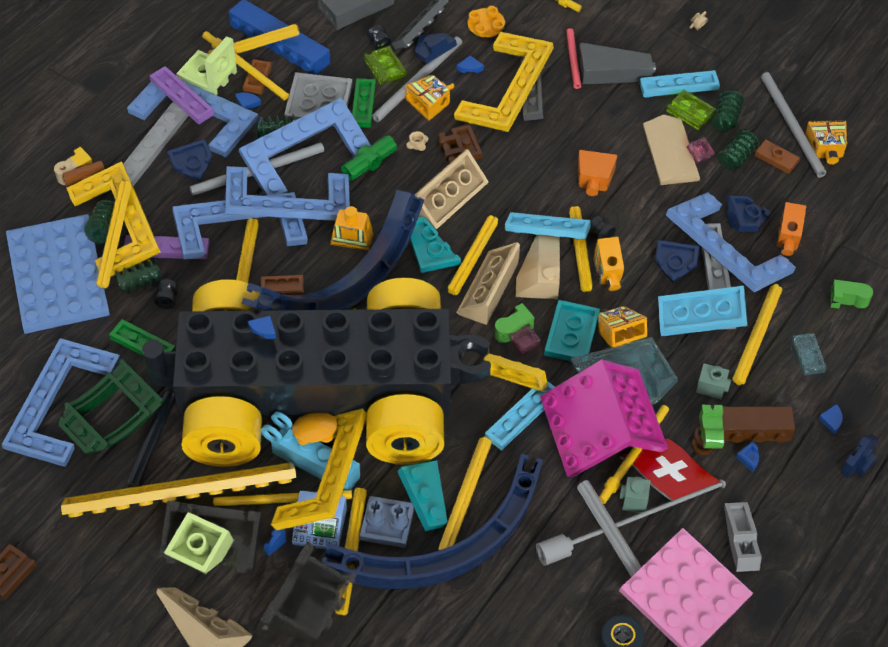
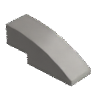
(742, 537)

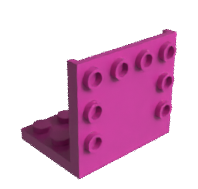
(601, 415)

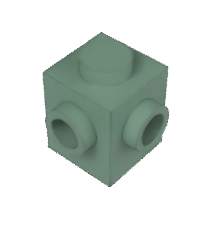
(713, 381)
(635, 494)

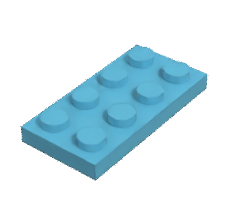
(702, 311)

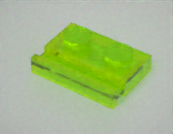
(385, 65)
(691, 109)

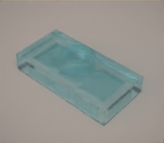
(809, 354)

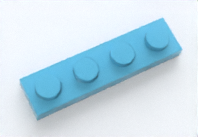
(678, 82)
(547, 225)
(517, 418)

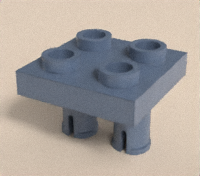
(387, 522)

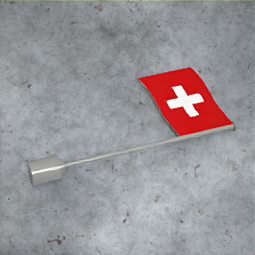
(670, 473)

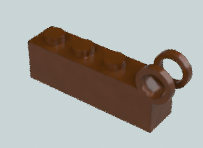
(753, 424)

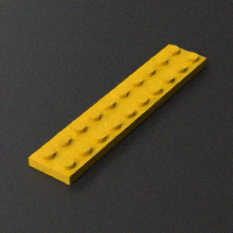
(170, 490)

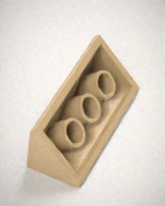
(451, 189)
(490, 283)

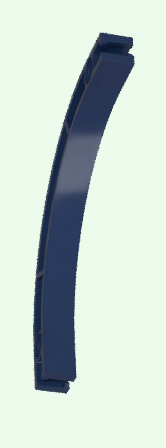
(365, 276)
(446, 563)

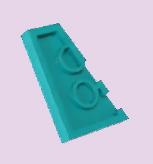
(430, 249)
(425, 492)

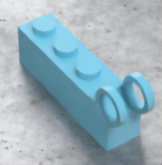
(309, 457)

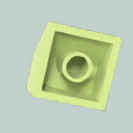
(199, 543)

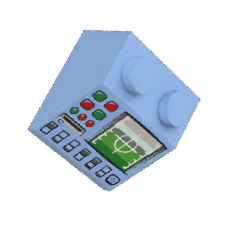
(323, 531)

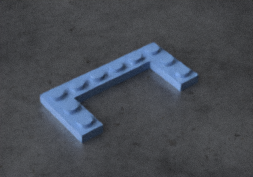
(238, 118)
(257, 152)
(239, 203)
(190, 216)
(688, 218)
(22, 434)

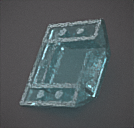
(642, 355)

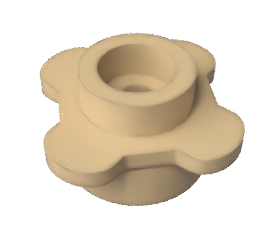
(698, 20)
(417, 141)

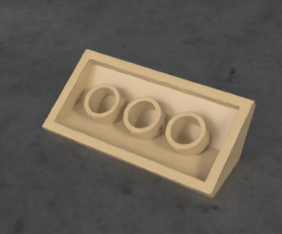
(669, 150)

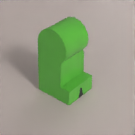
(850, 294)
(513, 323)
(712, 426)

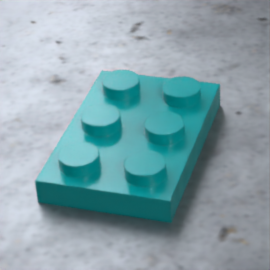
(571, 330)

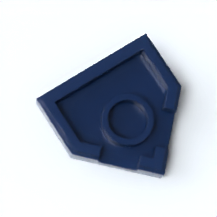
(433, 46)
(191, 159)
(744, 214)
(676, 259)
(862, 457)

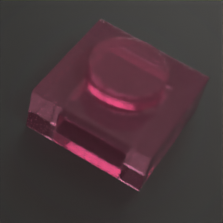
(700, 150)
(525, 339)

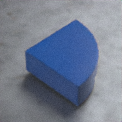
(470, 65)
(247, 100)
(263, 327)
(832, 418)
(749, 456)
(276, 542)

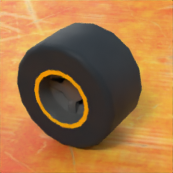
(622, 629)

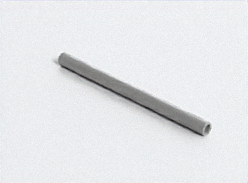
(401, 93)
(793, 125)
(276, 162)

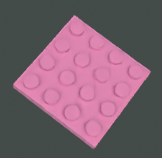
(685, 591)

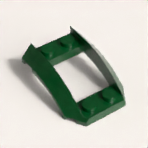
(132, 385)

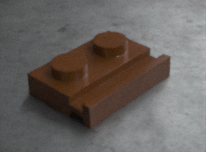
(13, 569)

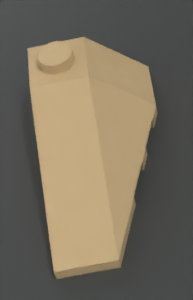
(540, 269)
(199, 624)

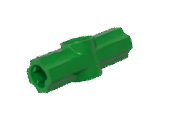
(369, 157)

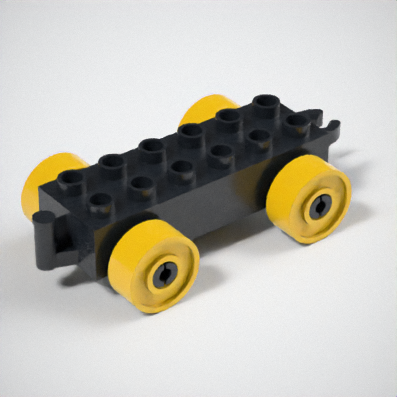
(378, 359)

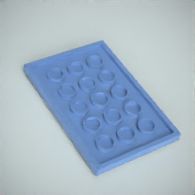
(56, 274)

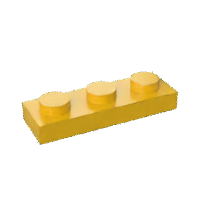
(517, 372)

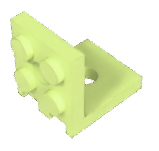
(217, 66)

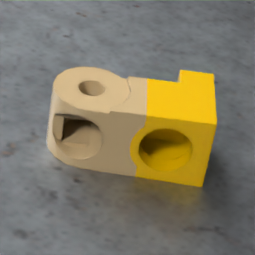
(79, 160)

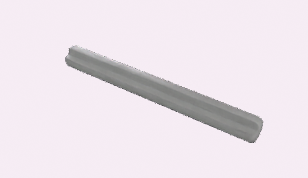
(609, 527)

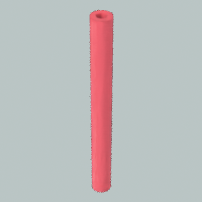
(573, 58)

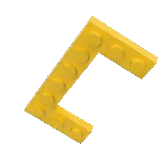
(502, 118)
(144, 242)
(333, 480)

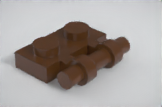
(463, 139)

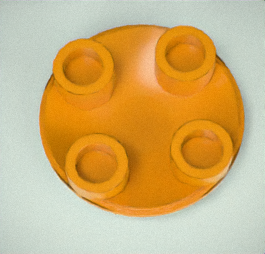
(486, 22)
(314, 428)

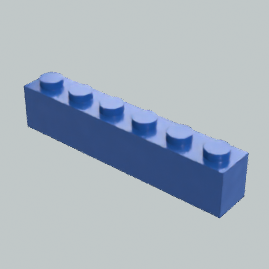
(298, 49)

